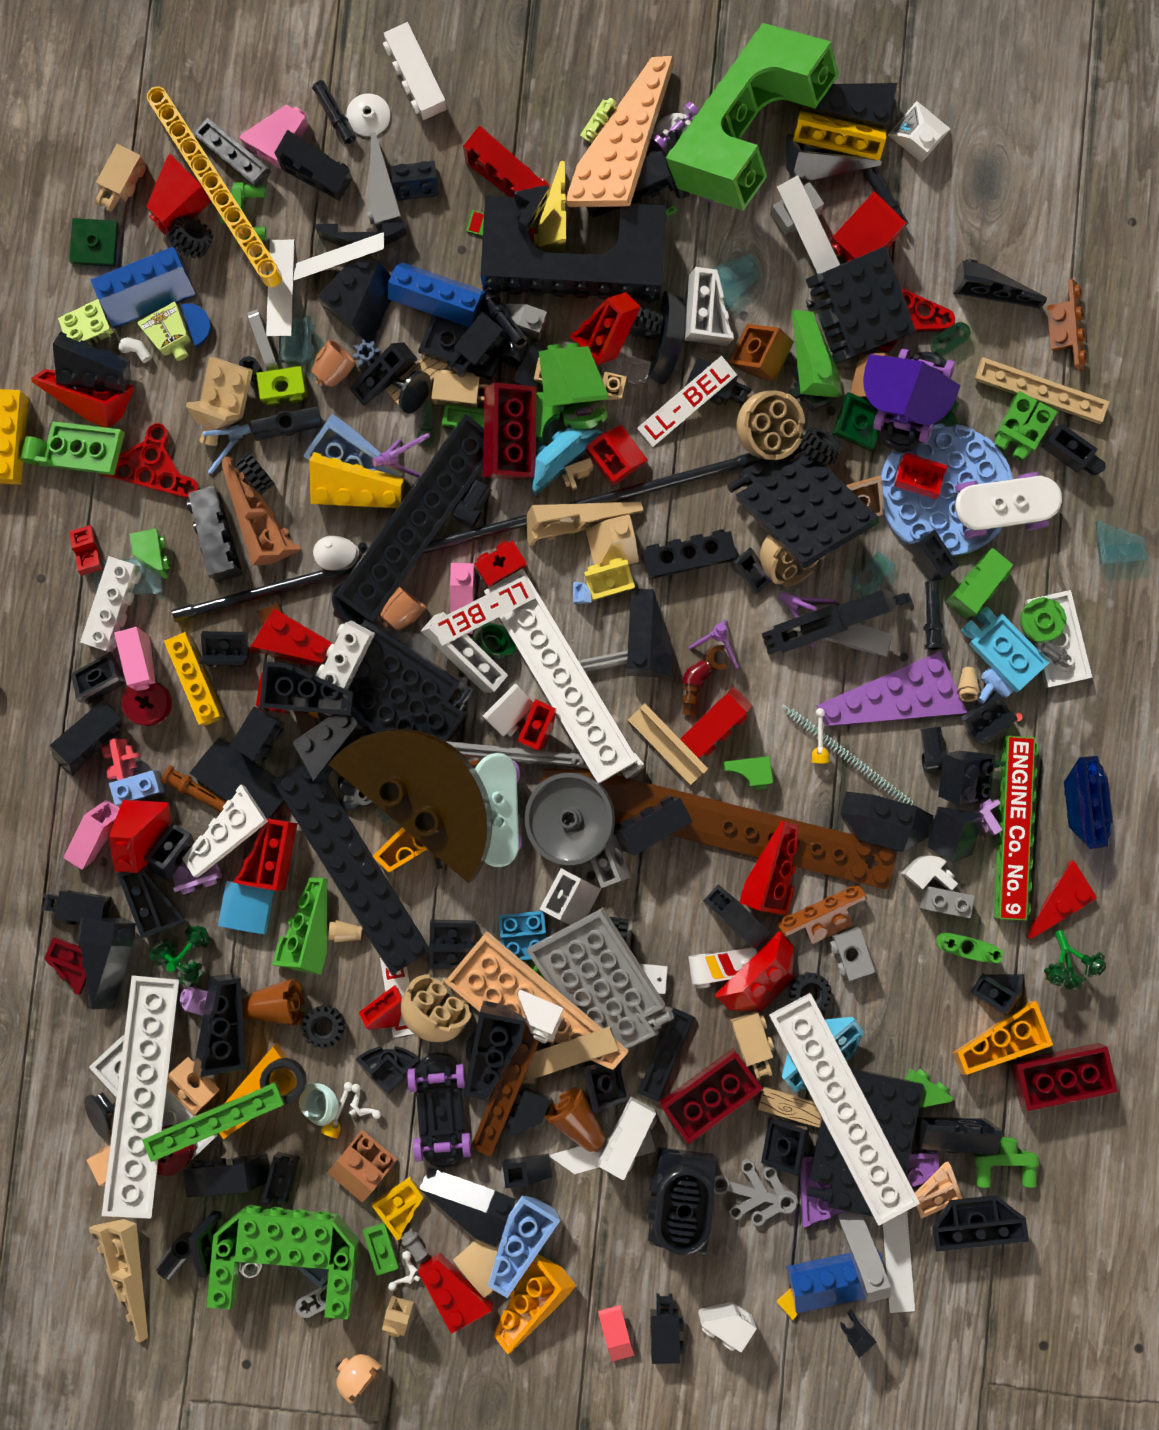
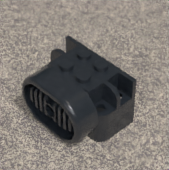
(681, 1180)

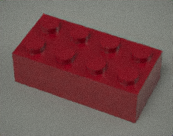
(509, 431)
(1063, 1076)
(710, 1096)

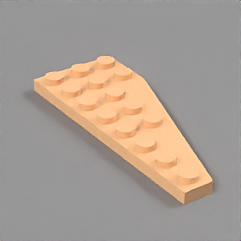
(616, 156)
(496, 975)

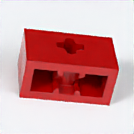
(505, 551)

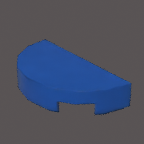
(198, 323)

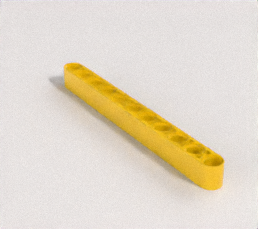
(219, 194)

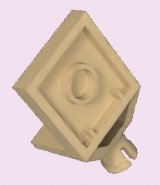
(222, 397)

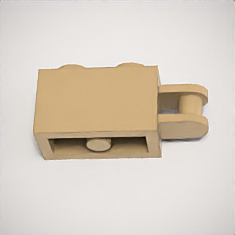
(119, 177)
(455, 390)
(753, 1042)

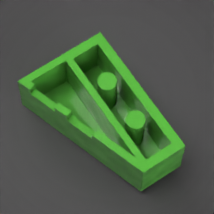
(979, 584)

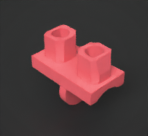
(122, 757)

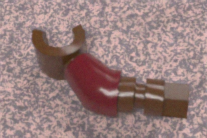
(695, 677)

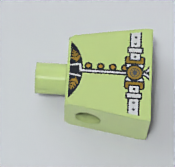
(167, 331)

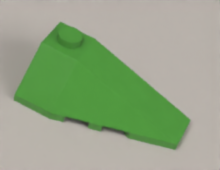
(814, 361)
(306, 940)

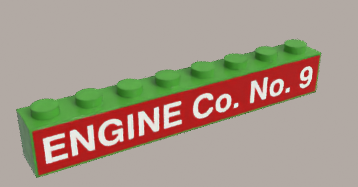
(1015, 819)

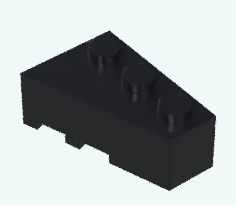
(312, 166)
(86, 737)
(327, 739)
(226, 1175)

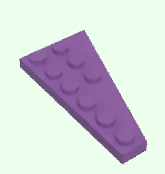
(907, 693)
(920, 1169)

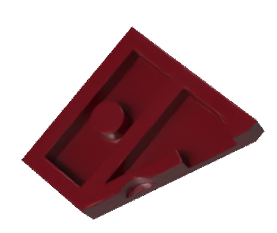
(68, 963)

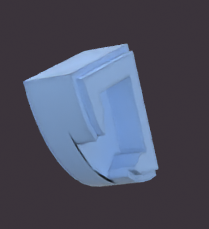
(581, 593)

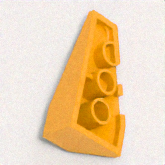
(532, 1301)

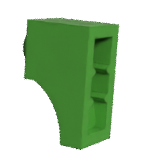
(545, 415)
(754, 770)

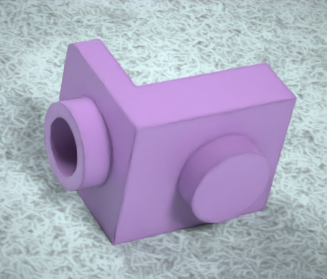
(989, 823)
(193, 1000)

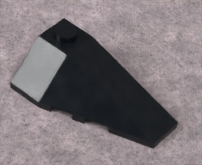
(817, 162)
(986, 283)
(648, 643)
(297, 690)
(105, 954)
(495, 1042)

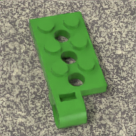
(43, 453)

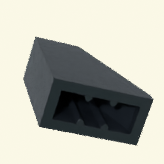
(736, 916)

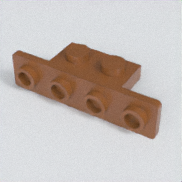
(1065, 325)
(825, 916)

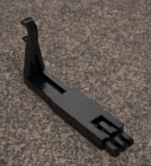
(832, 620)

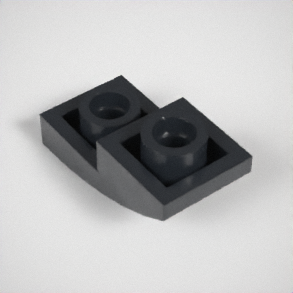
(527, 369)

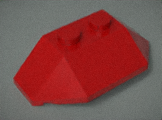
(760, 977)

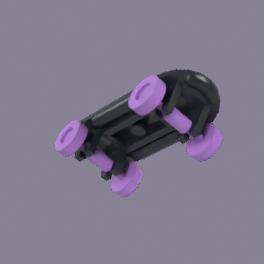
(909, 436)
(440, 1110)

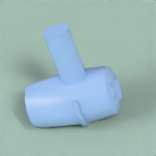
(993, 683)

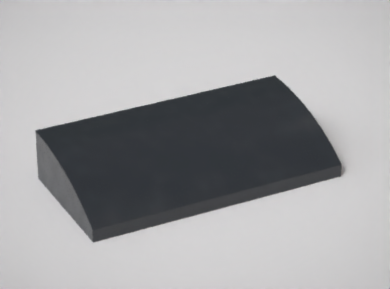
(226, 769)

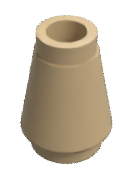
(968, 686)
(342, 932)

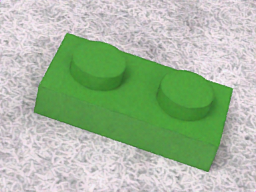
(381, 1248)

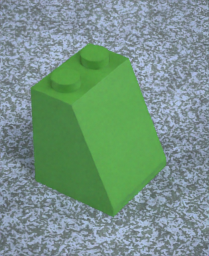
(570, 375)

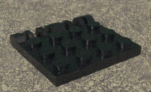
(865, 304)

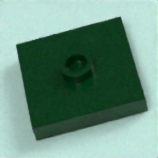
(93, 242)
(856, 422)

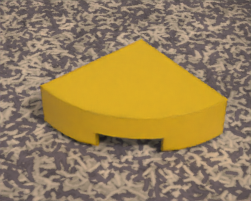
(787, 1304)

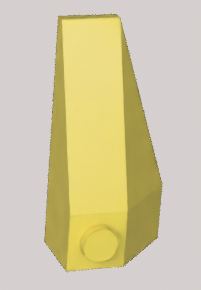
(552, 226)

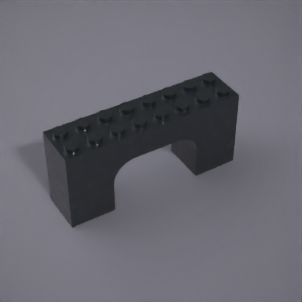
(518, 266)

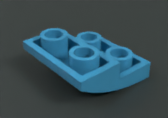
(245, 908)
(522, 931)

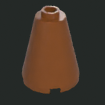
(276, 1003)
(576, 1120)

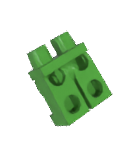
(1020, 433)

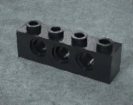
(656, 568)

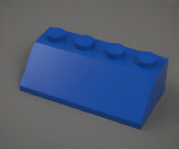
(143, 287)
(435, 294)
(824, 1282)

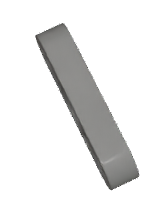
(262, 340)
(309, 1297)

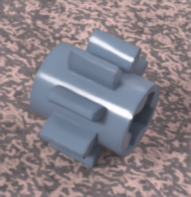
(361, 349)

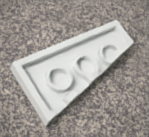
(234, 825)

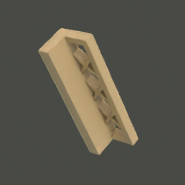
(667, 744)

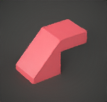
(616, 1333)

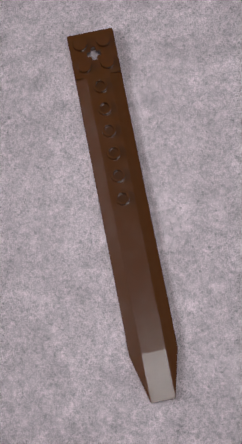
(751, 830)

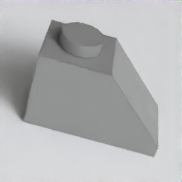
(528, 319)

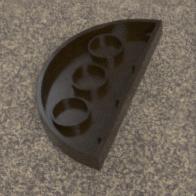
(426, 791)

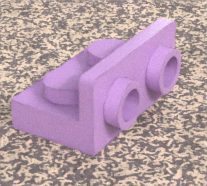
(185, 881)

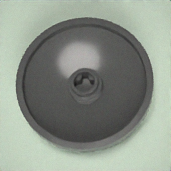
(569, 818)

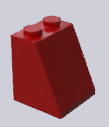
(175, 196)
(867, 229)
(136, 832)

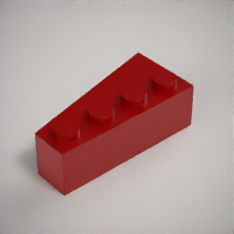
(498, 164)

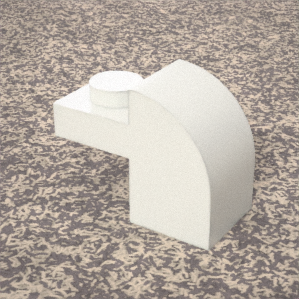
(925, 868)

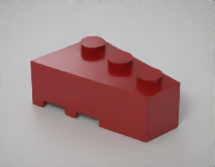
(608, 327)
(290, 640)
(270, 857)
(453, 1293)

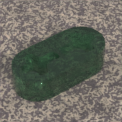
(947, 335)

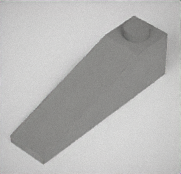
(381, 195)
(864, 1257)

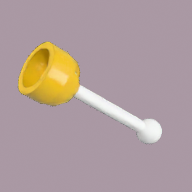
(820, 754)
(333, 1129)

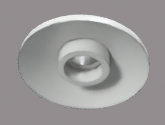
(365, 124)

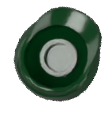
(494, 641)

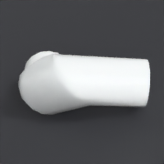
(129, 344)

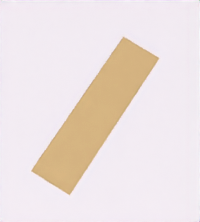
(571, 1053)

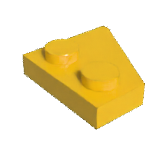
(398, 1206)

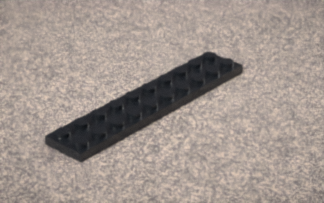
(415, 521)
(352, 868)

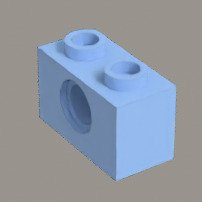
(137, 787)

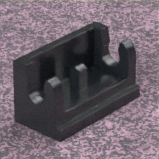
(932, 555)
(280, 1178)
(859, 1335)

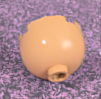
(356, 1375)

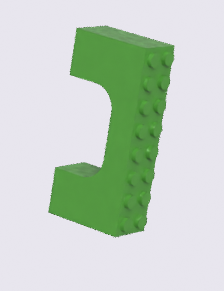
(772, 67)

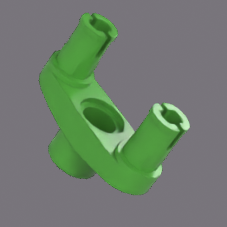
(241, 193)
(978, 950)
(1007, 1155)

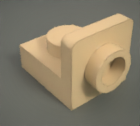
(579, 469)

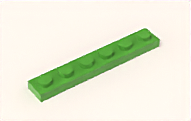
(213, 1121)

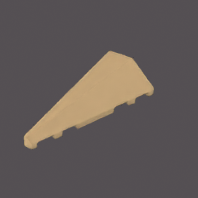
(560, 519)
(122, 1256)

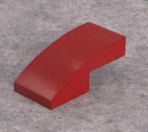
(86, 550)

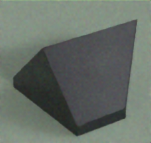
(999, 990)

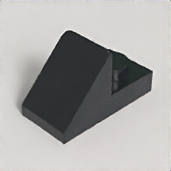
(533, 201)
(751, 570)

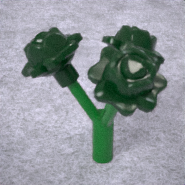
(164, 954)
(1060, 975)

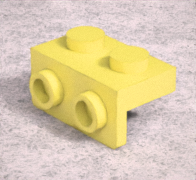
(609, 579)

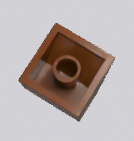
(761, 351)

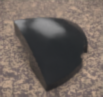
(387, 1066)

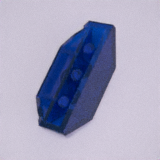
(1089, 802)

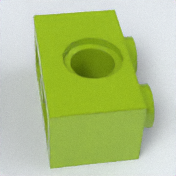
(270, 381)

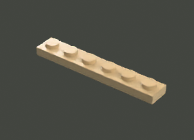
(1041, 389)

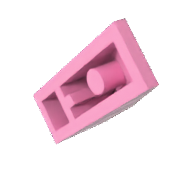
(461, 586)

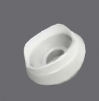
(335, 553)

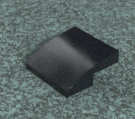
(450, 942)

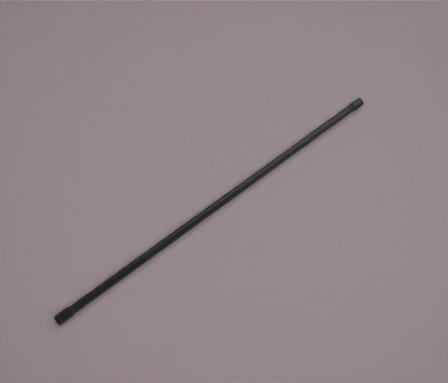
(192, 611)

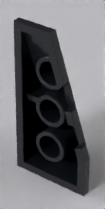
(470, 1205)

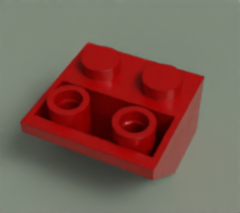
(615, 454)

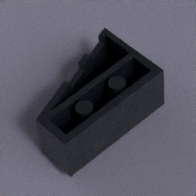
(88, 367)
(652, 825)
(149, 904)

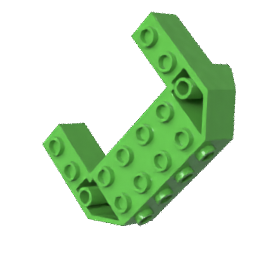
(285, 1239)

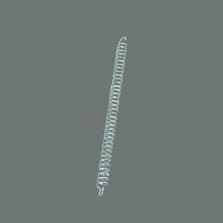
(850, 758)

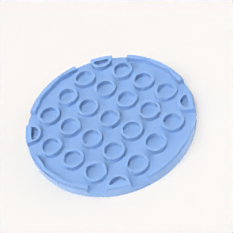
(968, 459)

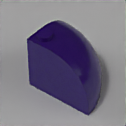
(908, 389)

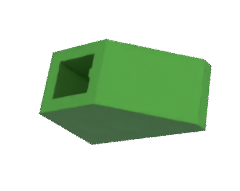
(149, 551)
(931, 1093)

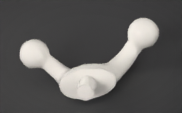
(375, 1113)
(407, 1279)

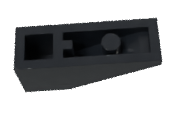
(379, 376)

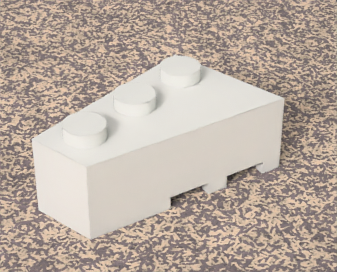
(706, 310)
(627, 1138)

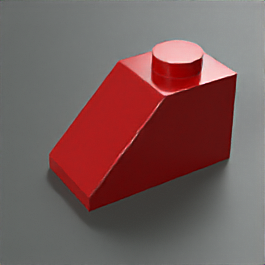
(538, 725)

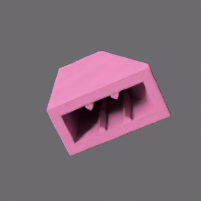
(268, 133)
(136, 658)
(91, 835)

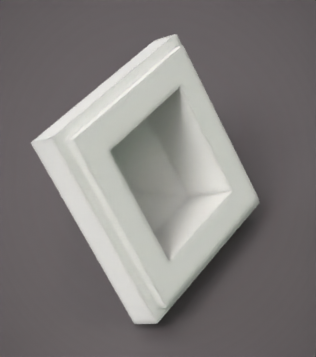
(634, 769)

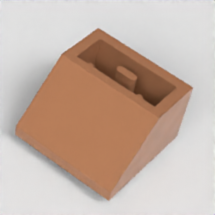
(362, 1166)

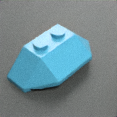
(561, 452)
(847, 1036)

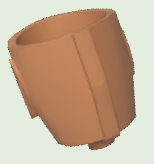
(332, 364)
(401, 610)

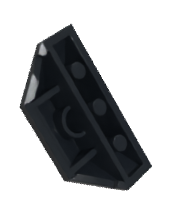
(885, 821)
(978, 1224)

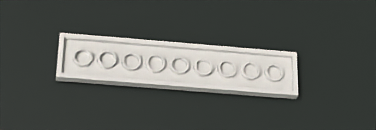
(566, 685)
(140, 1097)
(844, 1109)

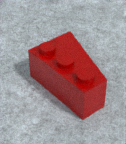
(717, 723)

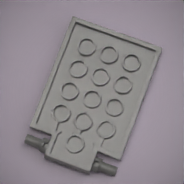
(601, 978)

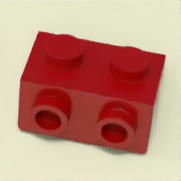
(920, 475)

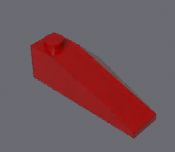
(94, 405)
(769, 882)

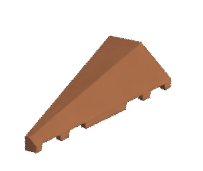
(261, 532)

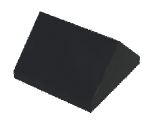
(97, 679)
(954, 833)
(604, 1086)
(784, 1145)

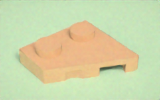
(937, 1191)

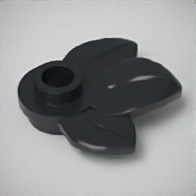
(352, 796)

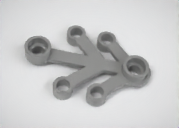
(758, 1194)

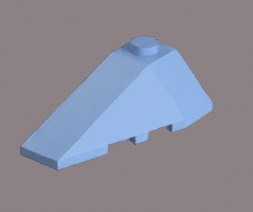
(342, 442)
(523, 1237)

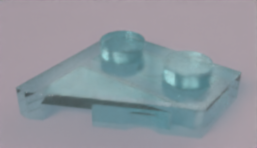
(737, 277)
(1118, 545)

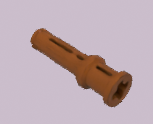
(185, 785)

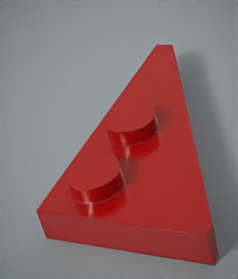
(1068, 896)

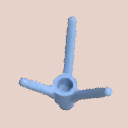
(233, 434)

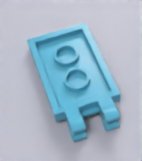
(1005, 649)

